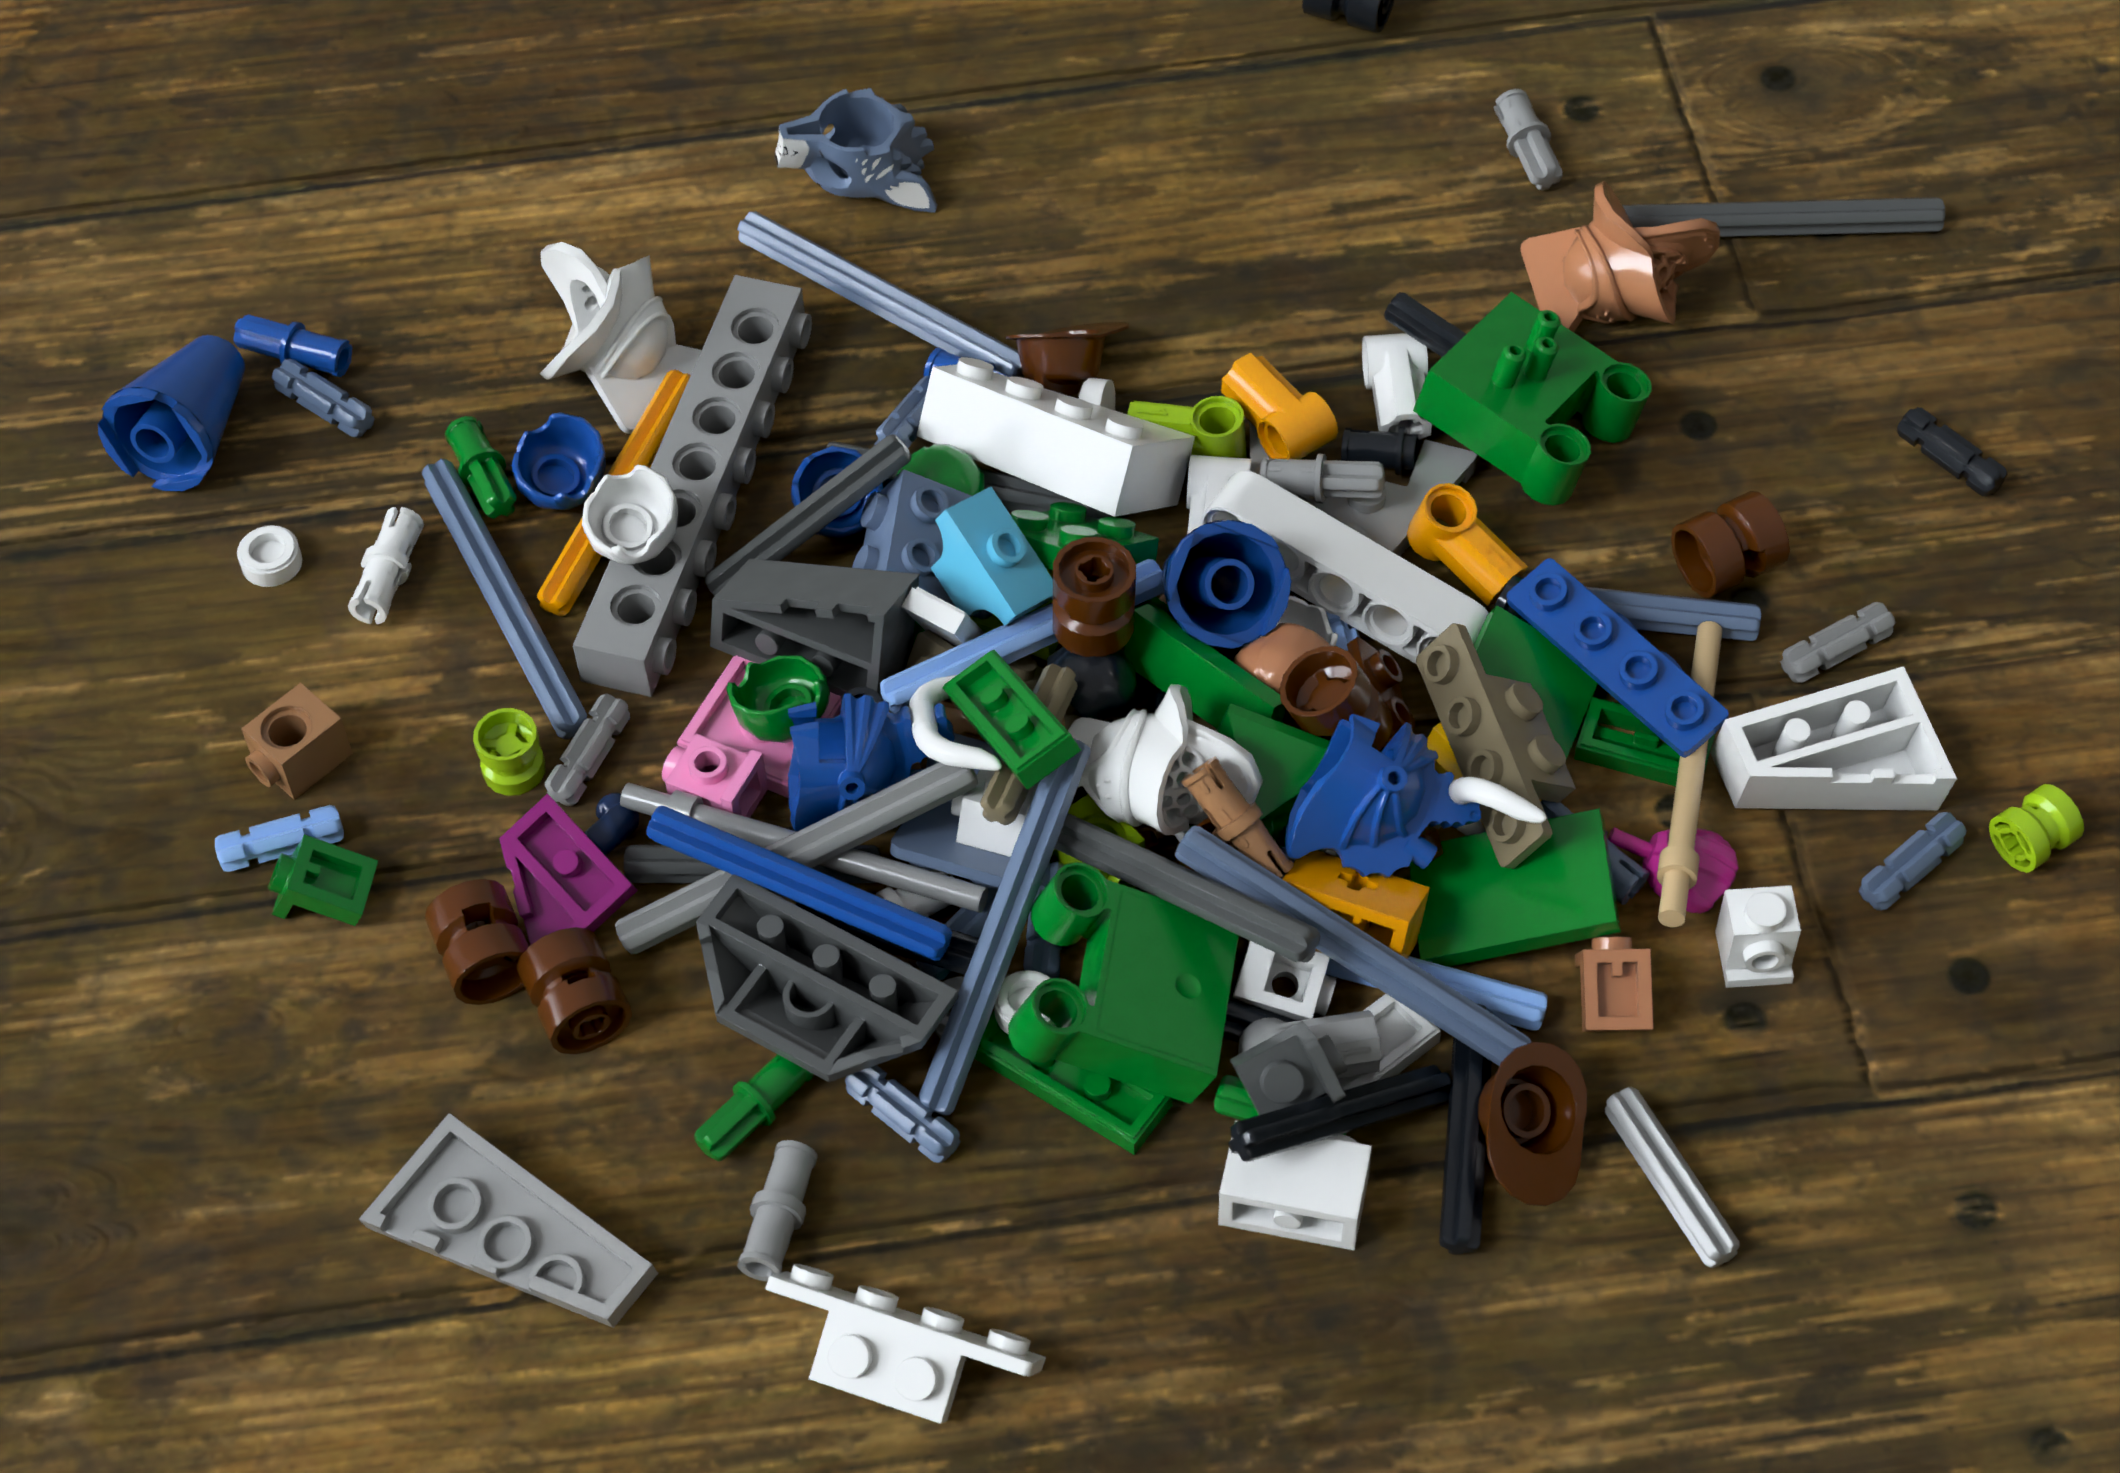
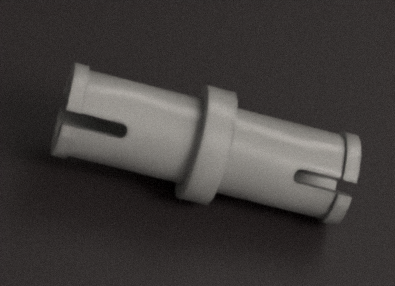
(777, 1210)

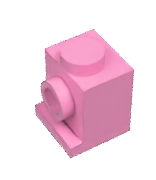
(717, 774)

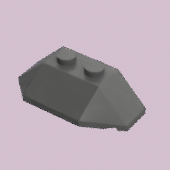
(812, 986)

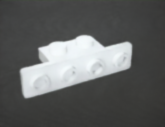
(894, 1353)

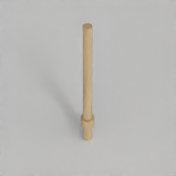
(1679, 861)

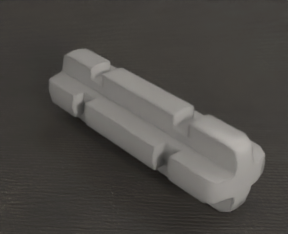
(1837, 642)
(587, 750)

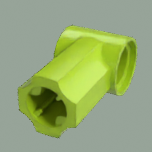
(1213, 421)

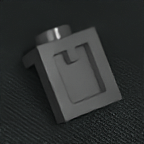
(1290, 1069)

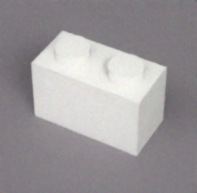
(1299, 1193)

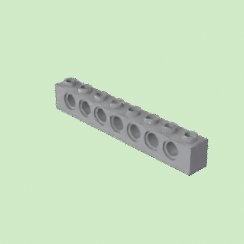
(705, 461)

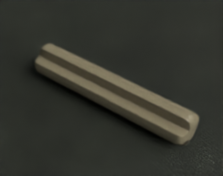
(1005, 792)

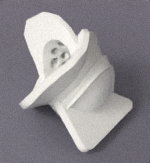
(616, 331)
(1143, 758)

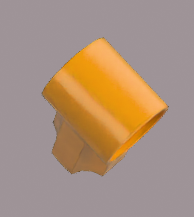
(1284, 419)
(1465, 545)

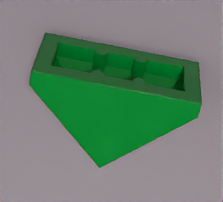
(1281, 753)

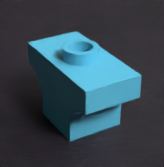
(989, 560)

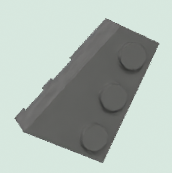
(828, 614)

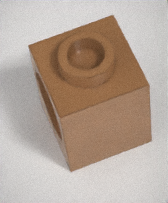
(302, 721)

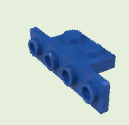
(1618, 657)

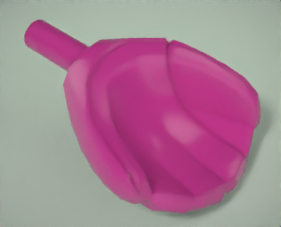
(1715, 871)

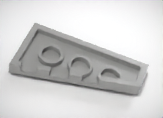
(501, 1221)

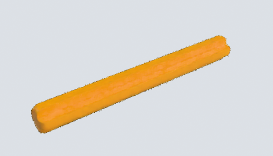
(578, 557)

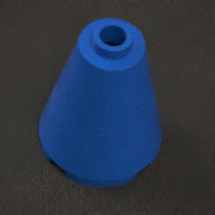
(174, 414)
(1226, 583)

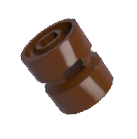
(1734, 543)
(1094, 596)
(1330, 687)
(478, 940)
(574, 990)

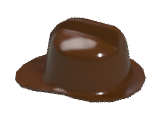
(1066, 355)
(1535, 1122)

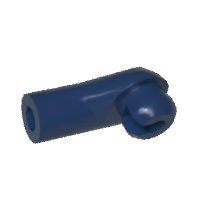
(613, 823)

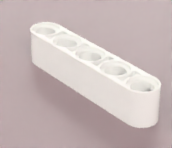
(1348, 570)

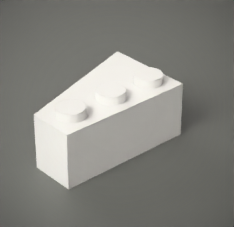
(1837, 750)

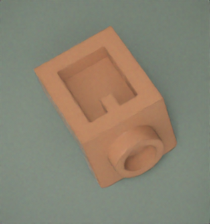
(1615, 986)

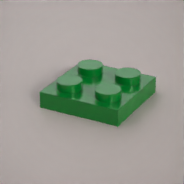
(1068, 522)

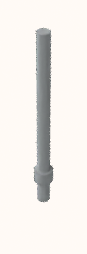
(851, 862)

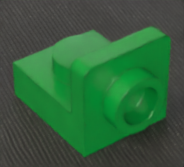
(323, 880)

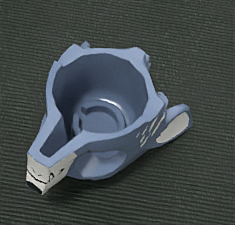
(866, 154)

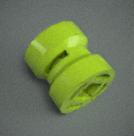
(509, 751)
(2030, 832)

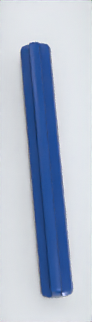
(799, 883)

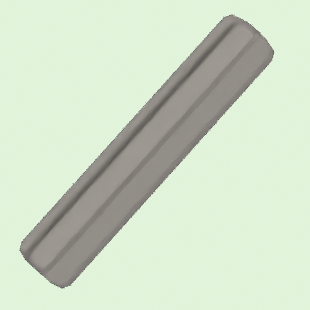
(1672, 1177)

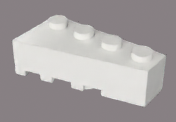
(1055, 439)

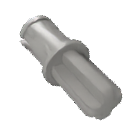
(1528, 138)
(1326, 477)

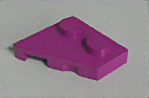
(560, 873)

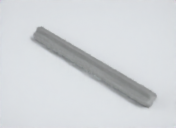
(808, 847)

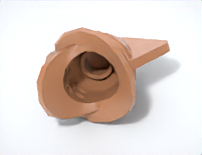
(1609, 267)

